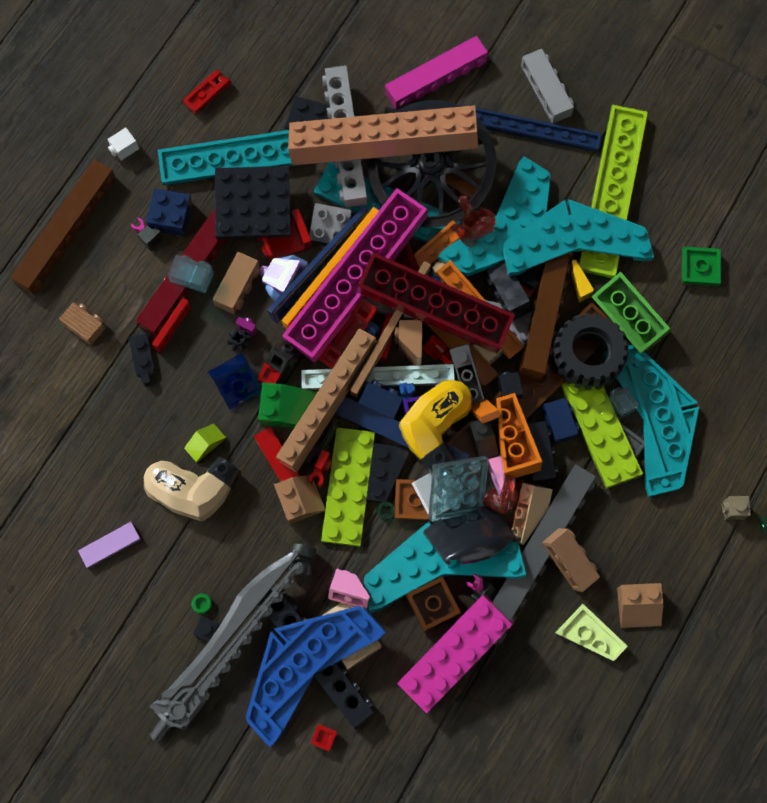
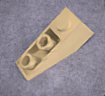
(531, 507)

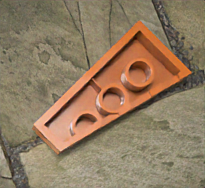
(516, 443)

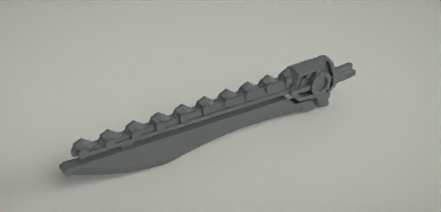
(190, 700)

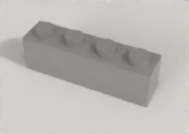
(547, 86)

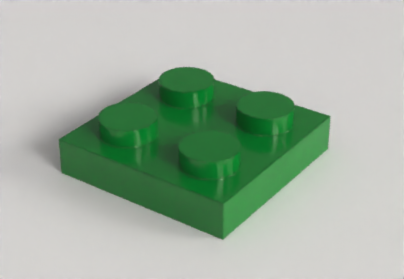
(701, 266)

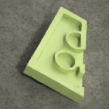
(592, 633)

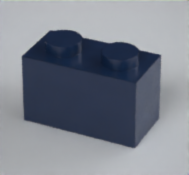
(379, 399)
(559, 419)

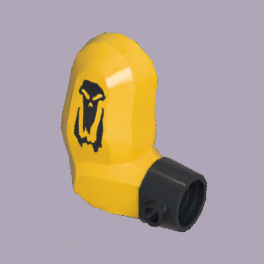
(431, 418)

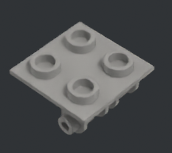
(328, 222)

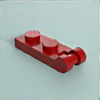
(206, 91)

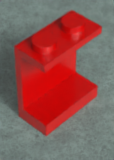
(288, 246)

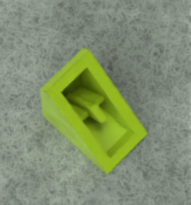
(204, 442)

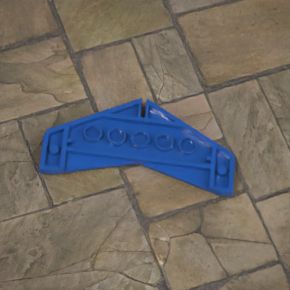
(291, 666)

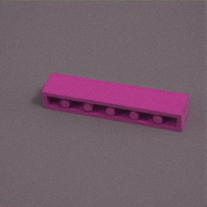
(436, 73)

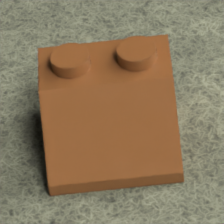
(409, 340)
(299, 498)
(640, 605)

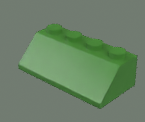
(631, 313)

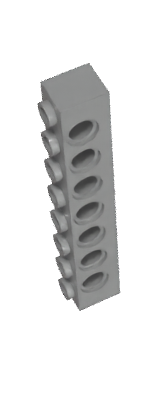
(339, 78)

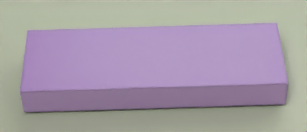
(109, 545)

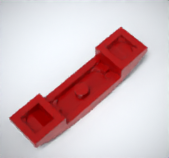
(360, 319)

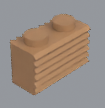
(82, 323)

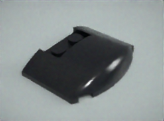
(470, 536)

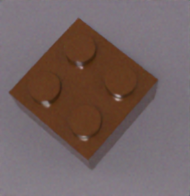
(433, 604)

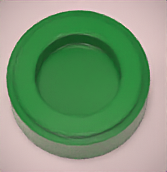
(201, 603)

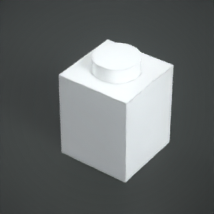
(122, 144)

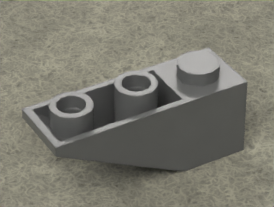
(467, 371)

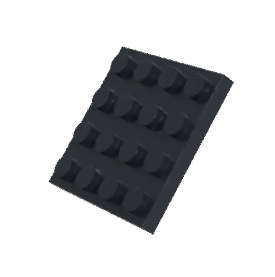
(252, 202)

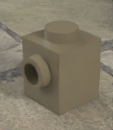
(736, 508)

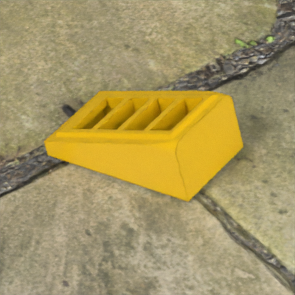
(582, 285)

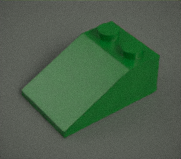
(283, 405)

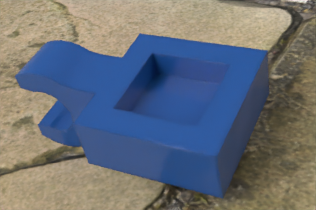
(406, 391)

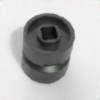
(305, 557)

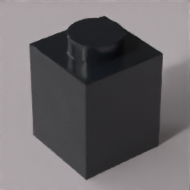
(509, 384)

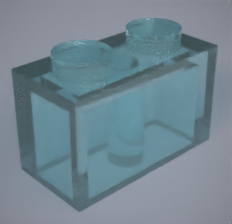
(191, 273)

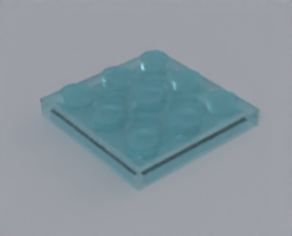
(457, 487)

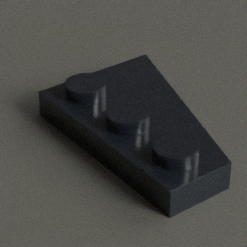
(384, 470)

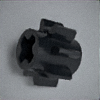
(233, 341)

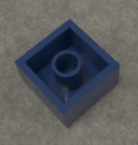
(169, 212)

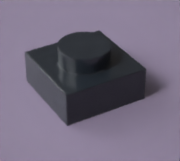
(205, 628)

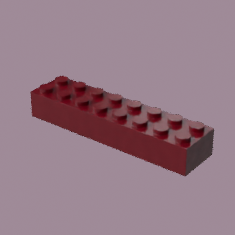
(435, 303)

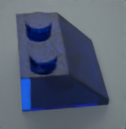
(235, 381)

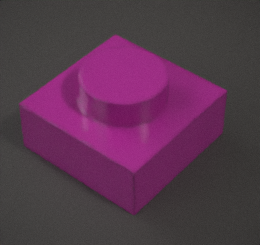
(246, 324)

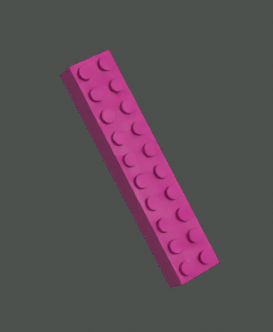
(337, 296)

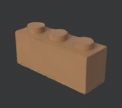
(236, 283)
(571, 559)

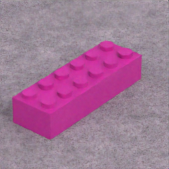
(455, 653)

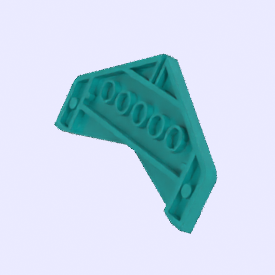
(522, 205)
(582, 230)
(666, 427)
(418, 563)

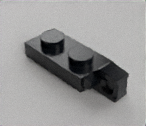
(142, 357)
(322, 443)

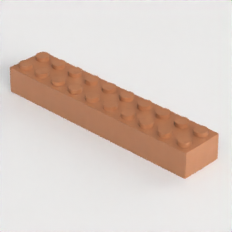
(383, 135)

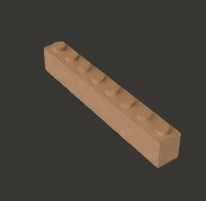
(326, 401)

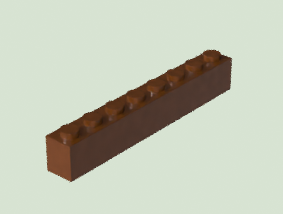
(63, 227)
(544, 317)

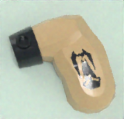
(186, 492)

